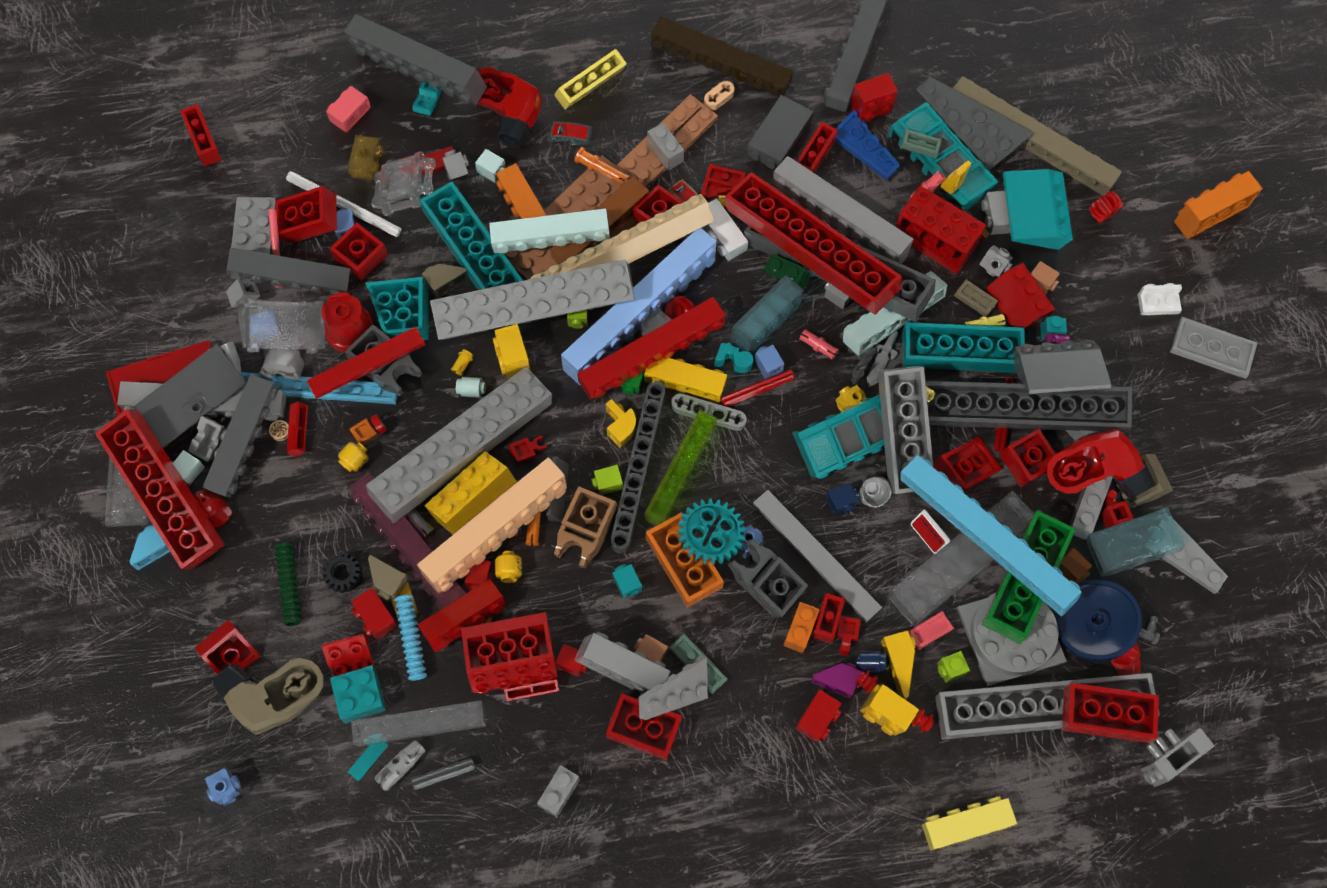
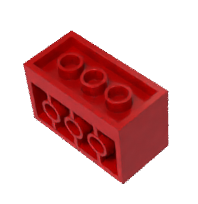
(940, 229)
(509, 653)

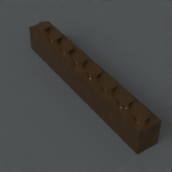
(721, 57)

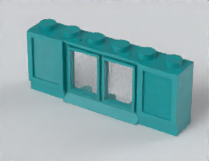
(950, 157)
(842, 438)

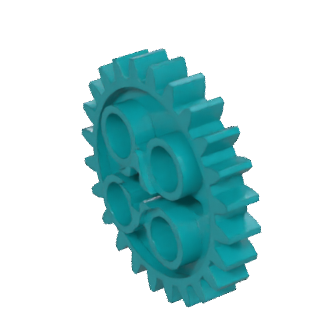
(694, 523)

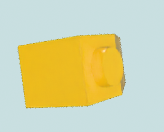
(901, 657)

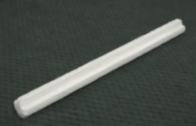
(345, 204)

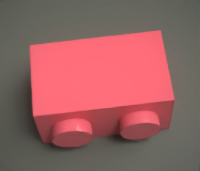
(348, 109)

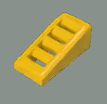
(956, 178)

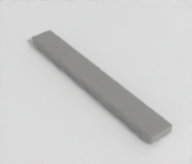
(817, 556)

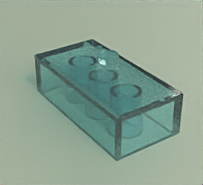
(766, 315)
(1135, 542)

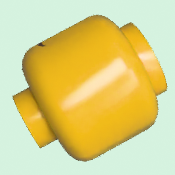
(353, 456)
(508, 567)

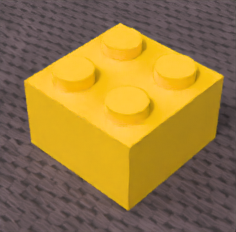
(510, 350)

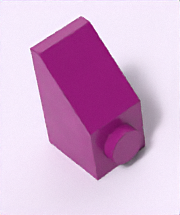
(838, 679)

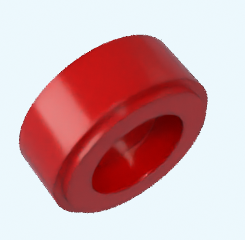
(378, 424)

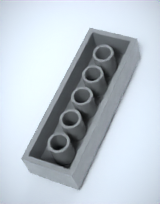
(904, 420)

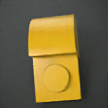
(624, 426)

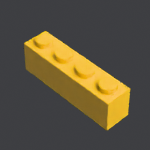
(688, 378)

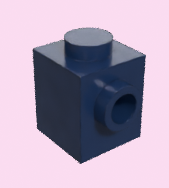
(843, 499)

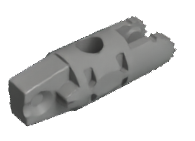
(399, 765)

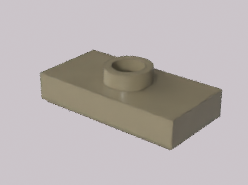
(976, 298)

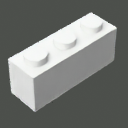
(728, 236)

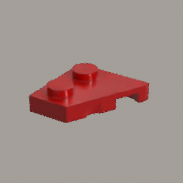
(720, 181)

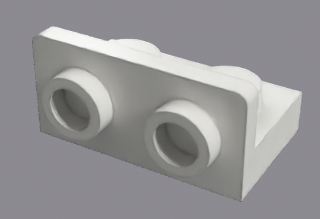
(1160, 299)

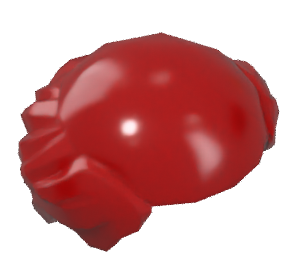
(678, 306)

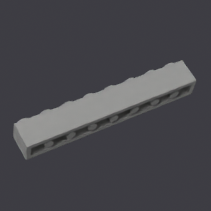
(133, 392)

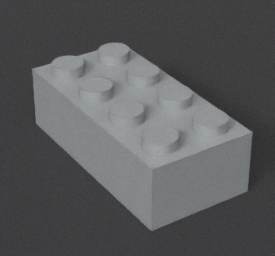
(252, 225)
(620, 664)

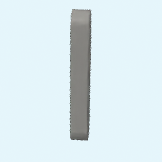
(710, 408)

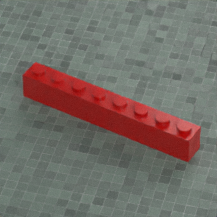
(651, 348)

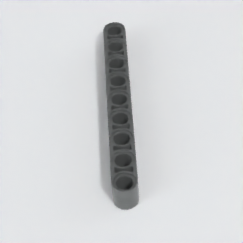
(638, 475)

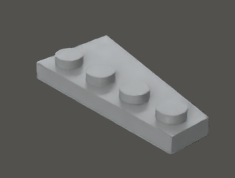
(1197, 564)

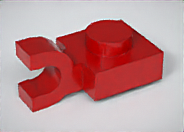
(847, 631)

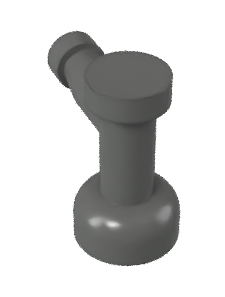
(1150, 633)

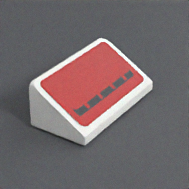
(930, 531)

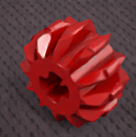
(1106, 206)

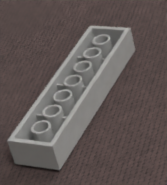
(841, 211)

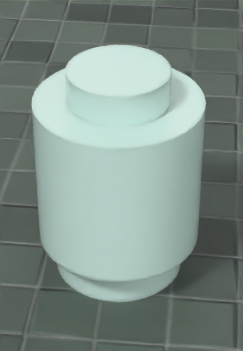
(470, 387)

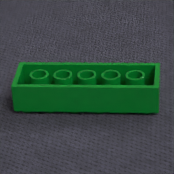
(1015, 604)

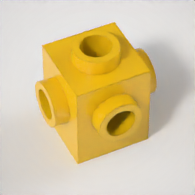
(850, 397)

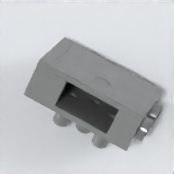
(1174, 759)

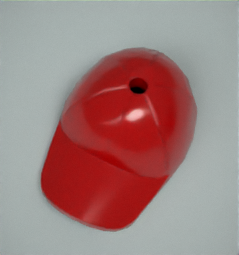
(214, 507)
(1129, 663)

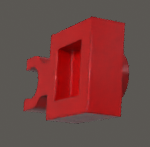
(525, 450)

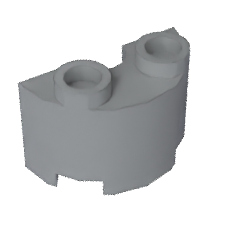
(283, 362)
(207, 439)

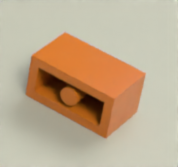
(801, 627)

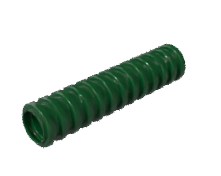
(288, 584)

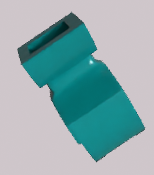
(741, 361)

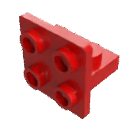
(348, 654)

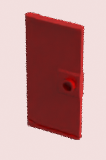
(155, 369)

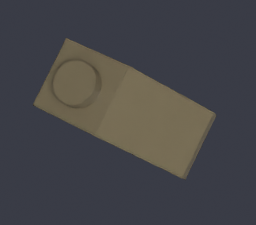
(444, 278)
(386, 579)

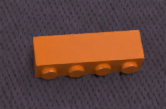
(518, 193)

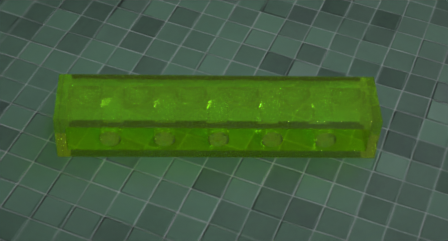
(681, 468)

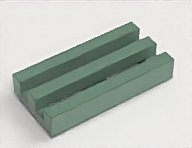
(921, 146)

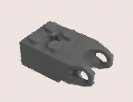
(389, 373)
(762, 577)

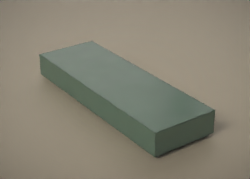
(687, 653)

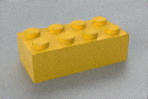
(470, 492)

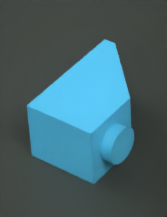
(148, 548)

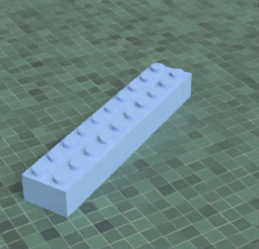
(652, 292)

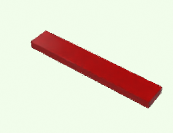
(365, 362)

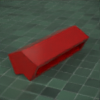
(294, 429)
(532, 689)

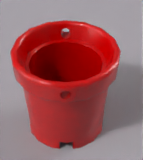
(345, 320)

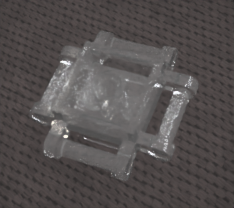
(403, 180)

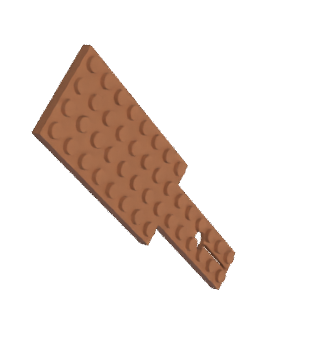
(593, 187)

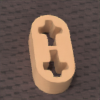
(716, 93)

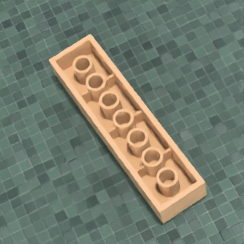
(493, 526)

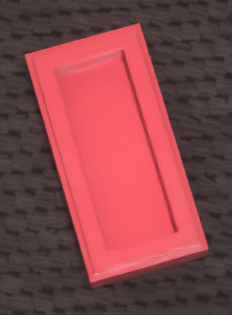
(931, 630)

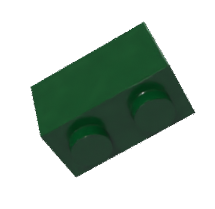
(779, 267)

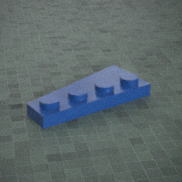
(861, 143)

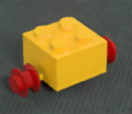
(889, 708)

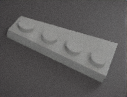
(678, 691)

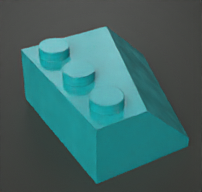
(401, 305)

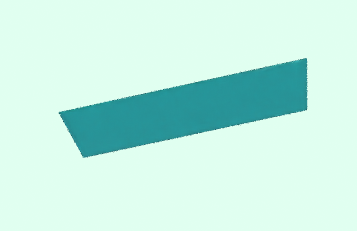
(366, 760)

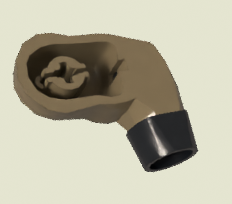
(273, 699)

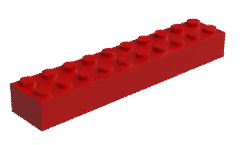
(814, 243)

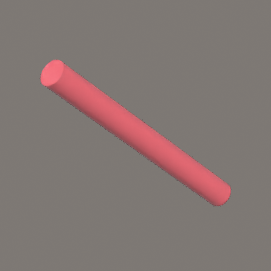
(274, 233)

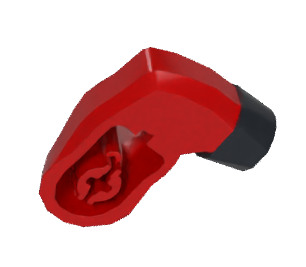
(513, 100)
(1096, 458)

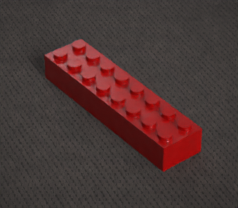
(159, 489)

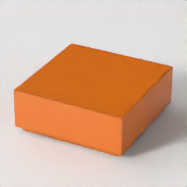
(363, 432)

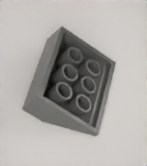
(1061, 367)

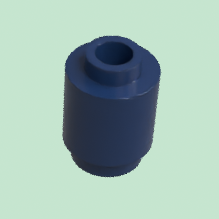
(873, 661)

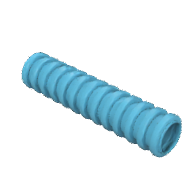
(410, 637)

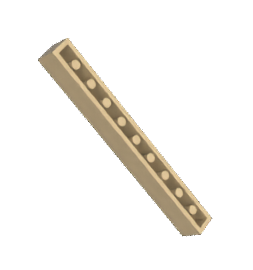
(642, 238)

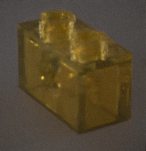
(365, 157)

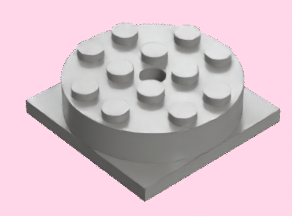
(1003, 658)

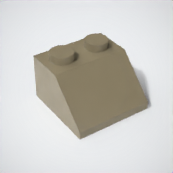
(1160, 487)

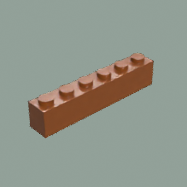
(618, 207)

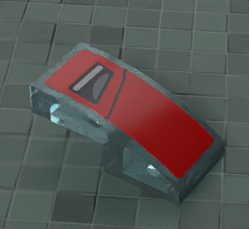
(573, 132)

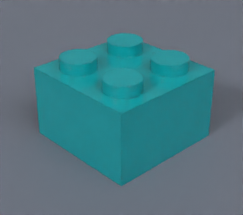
(358, 694)

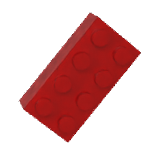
(1110, 713)

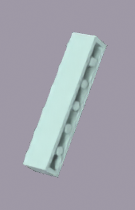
(549, 231)
(873, 328)

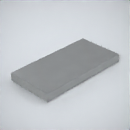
(1213, 347)

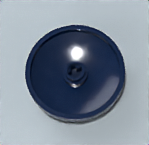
(1101, 623)

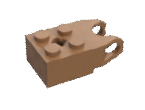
(585, 531)

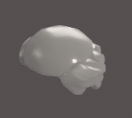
(875, 492)

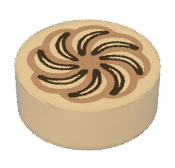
(279, 430)

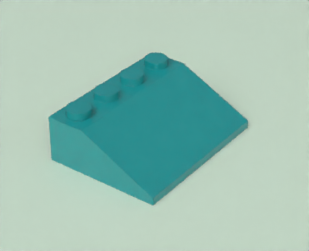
(1037, 208)

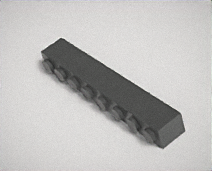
(854, 53)

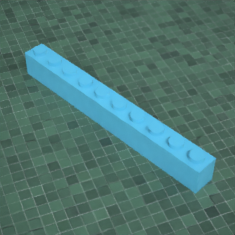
(991, 536)

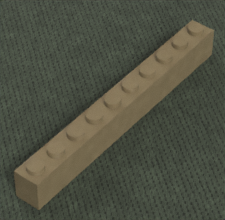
(1047, 143)

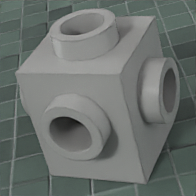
(996, 261)

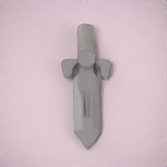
(882, 358)

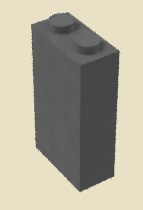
(779, 132)

